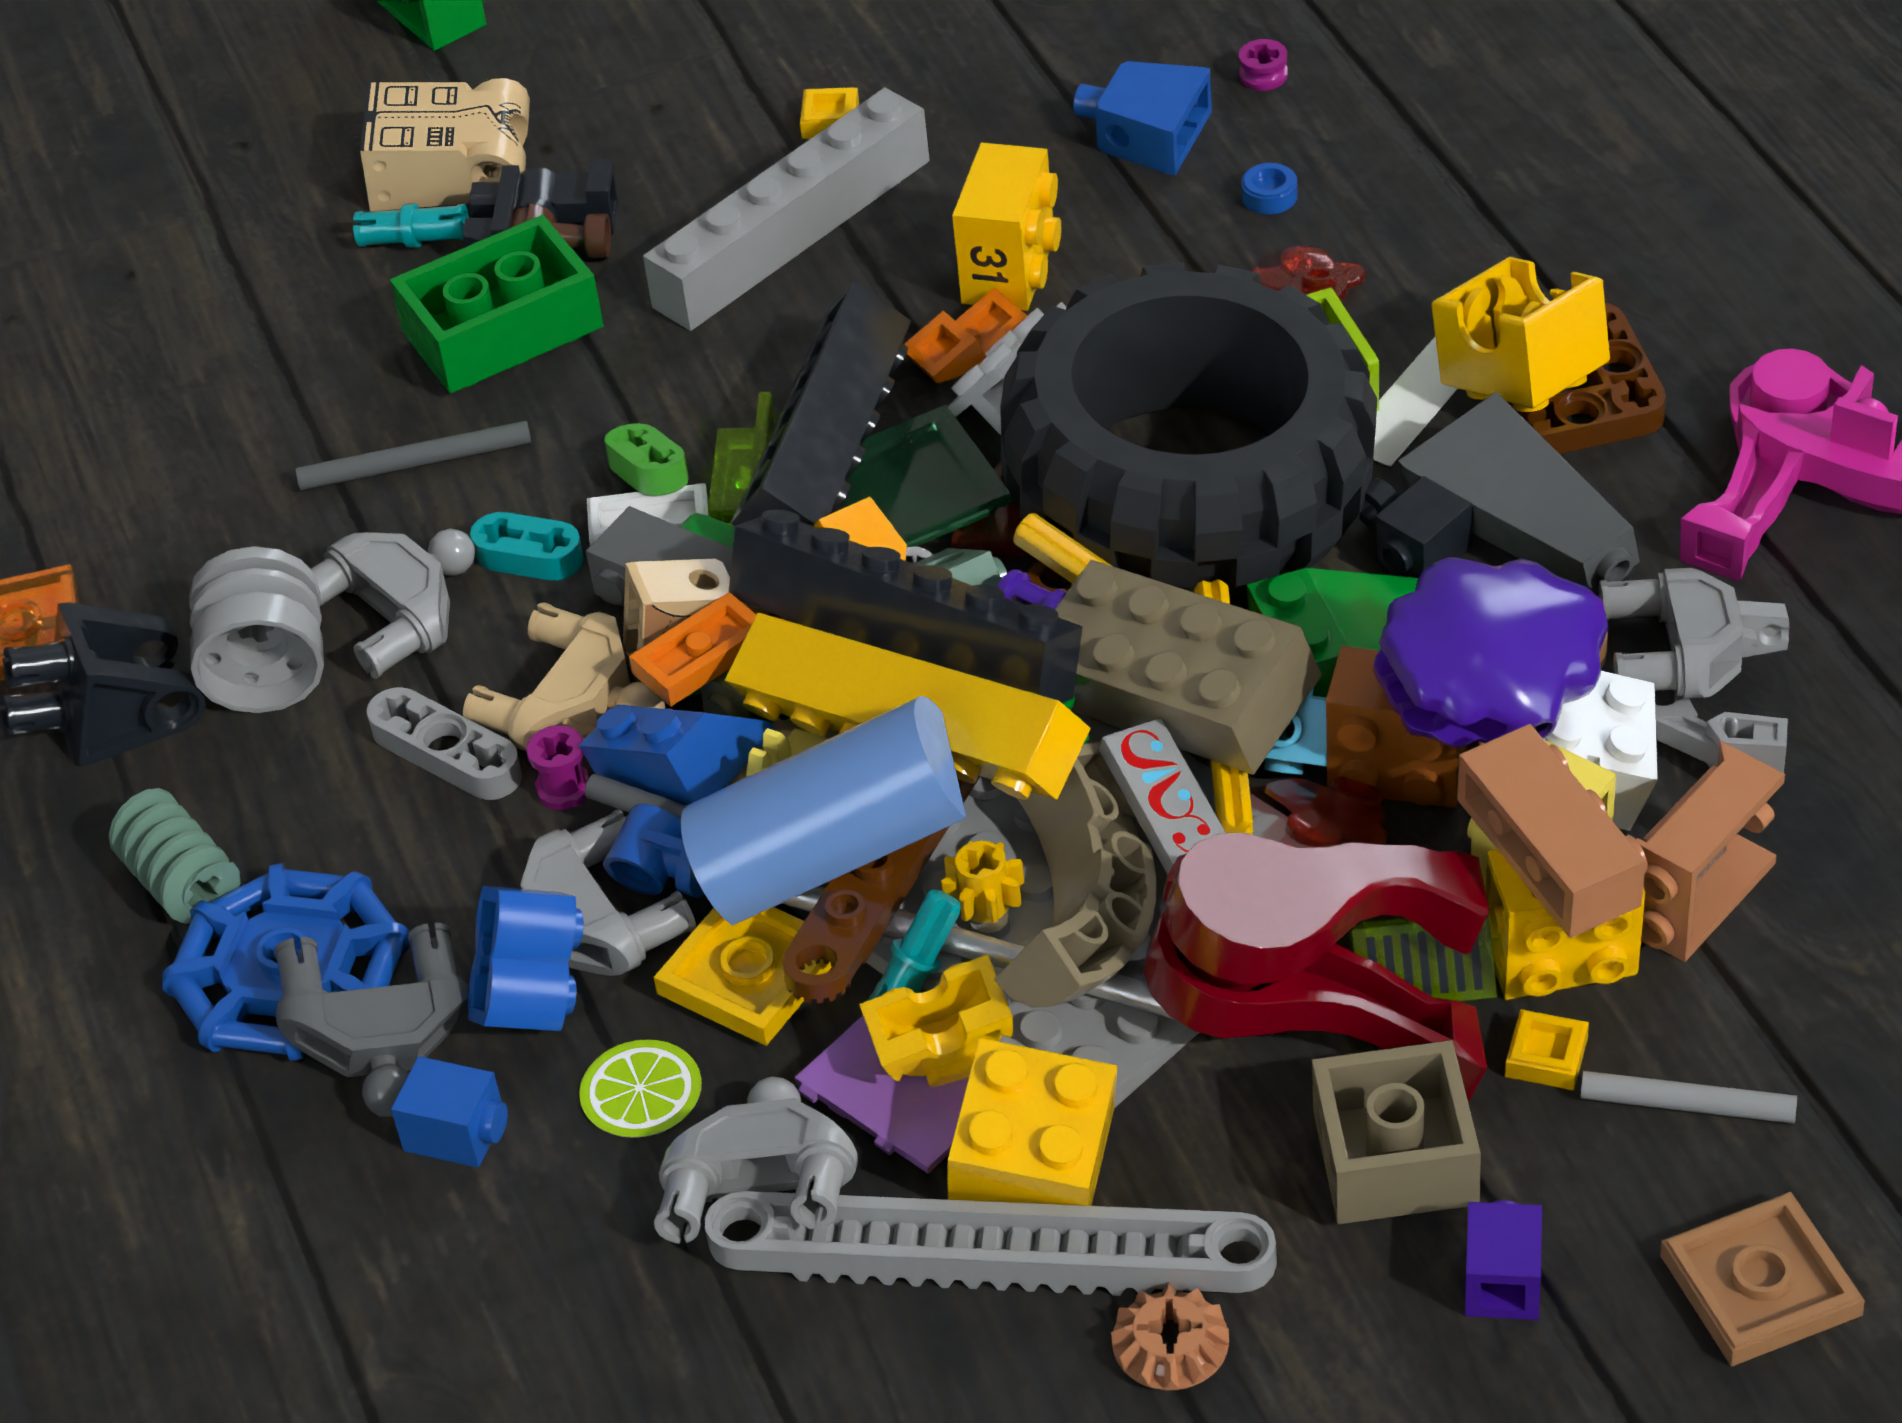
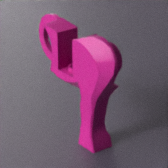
(1794, 425)

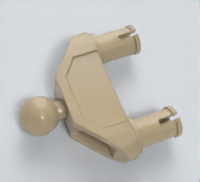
(576, 690)

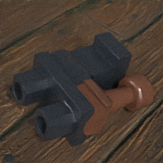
(575, 203)

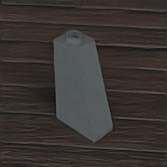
(1526, 495)

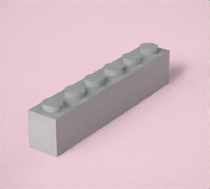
(786, 209)

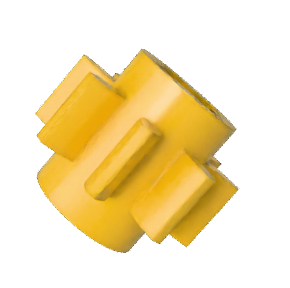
(983, 881)

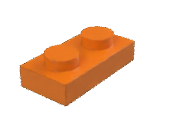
(694, 650)

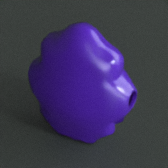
(1488, 650)

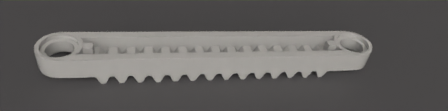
(996, 1244)

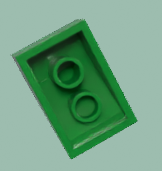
(1330, 609)

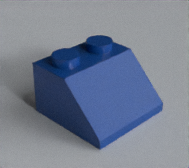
(672, 750)

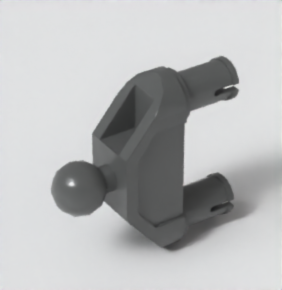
(372, 1028)

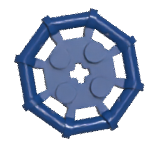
(247, 946)

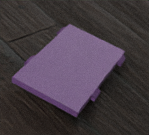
(900, 1114)

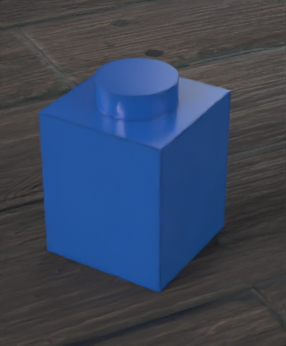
(449, 1112)

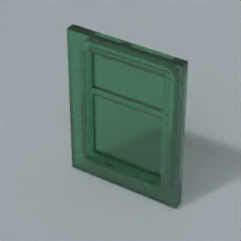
(927, 477)

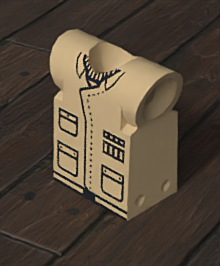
(439, 137)

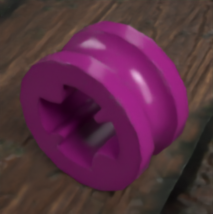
(1263, 64)

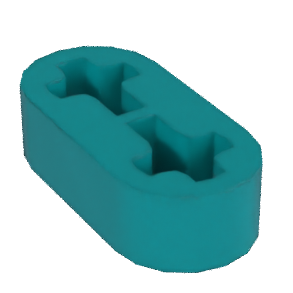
(527, 546)

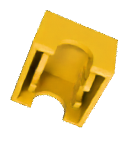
(1514, 341)

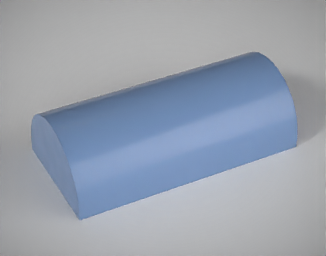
(824, 811)

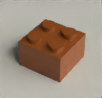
(1374, 746)

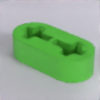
(646, 459)

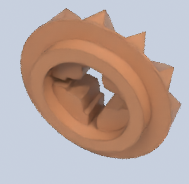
(1199, 1346)

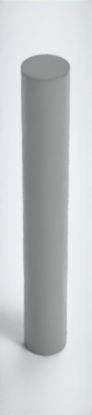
(1689, 1097)

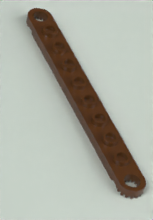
(864, 901)

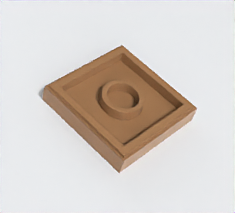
(1761, 1278)

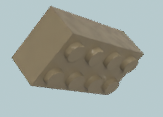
(1203, 666)

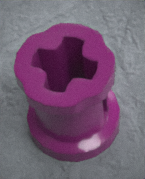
(559, 766)

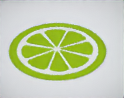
(640, 1088)

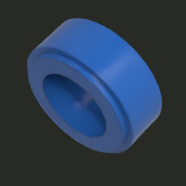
(1269, 188)

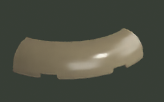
(1099, 888)

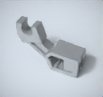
(1753, 734)

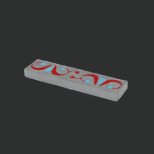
(1160, 789)

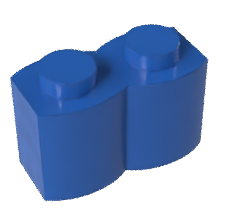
(524, 958)

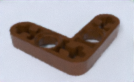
(1606, 398)

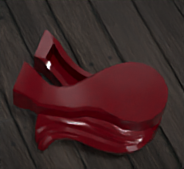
(1257, 933)

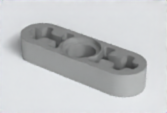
(455, 765)

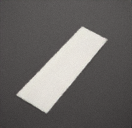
(1409, 406)

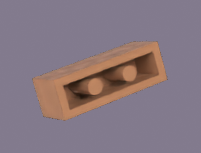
(1551, 830)

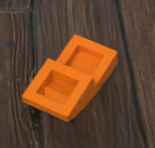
(952, 347)

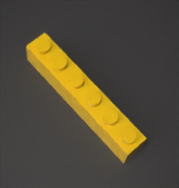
(838, 683)

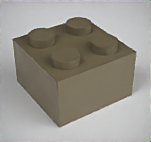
(1396, 1132)

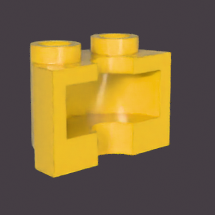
(940, 1028)

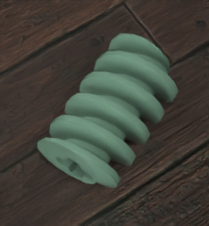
(170, 853)

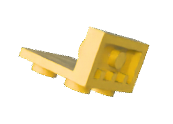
(1537, 956)

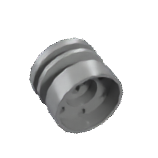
(256, 630)

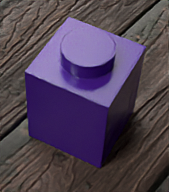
(1503, 1260)

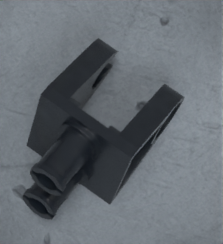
(98, 685)

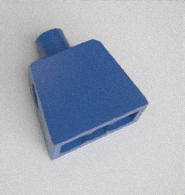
(1148, 112)

